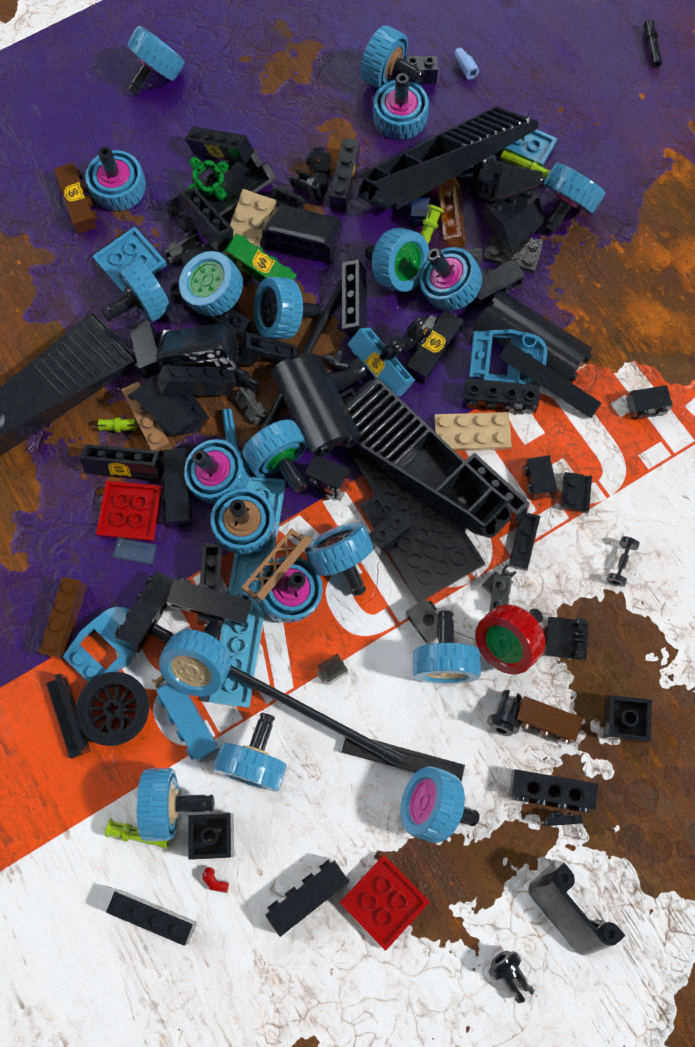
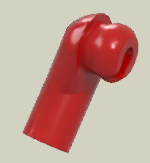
(212, 883)

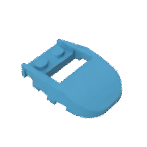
(481, 354)
(106, 626)

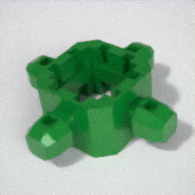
(218, 172)

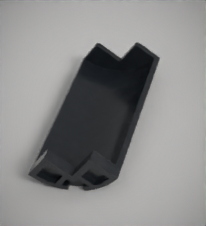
(239, 176)
(564, 350)
(315, 404)

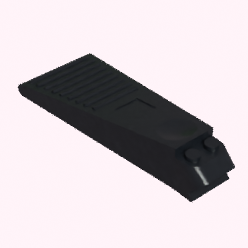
(442, 157)
(61, 379)
(423, 462)

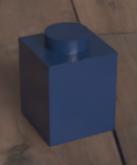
(419, 211)

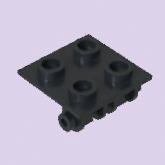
(567, 638)

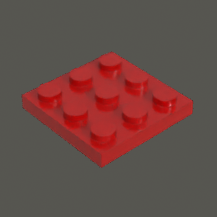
(129, 511)
(384, 902)

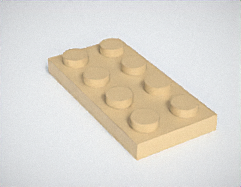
(474, 431)

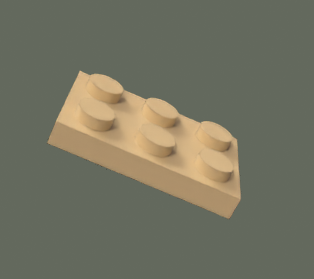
(252, 215)

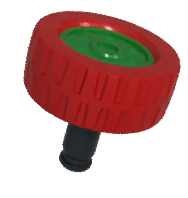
(511, 638)

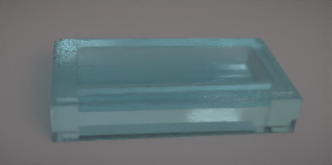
(135, 551)

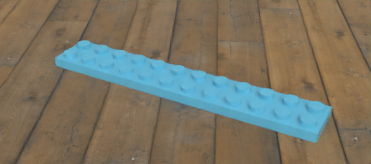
(241, 641)

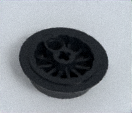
(91, 692)

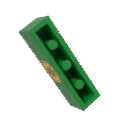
(254, 261)

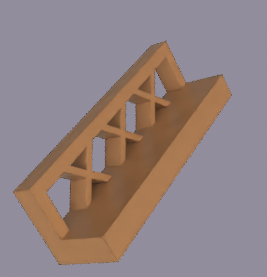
(290, 559)

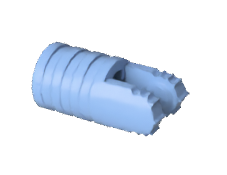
(466, 64)

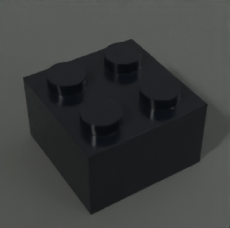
(327, 477)
(627, 719)
(210, 836)

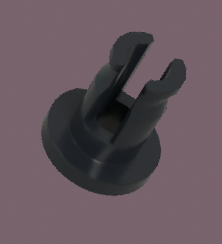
(314, 185)
(504, 721)
(506, 967)

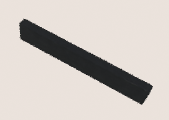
(549, 379)
(411, 762)

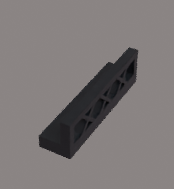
(65, 710)

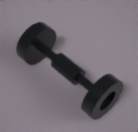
(630, 544)

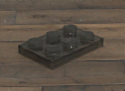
(525, 255)

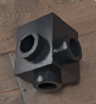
(323, 155)

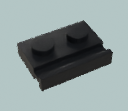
(576, 492)

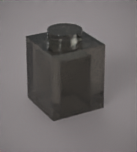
(332, 669)

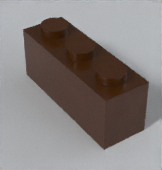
(548, 720)

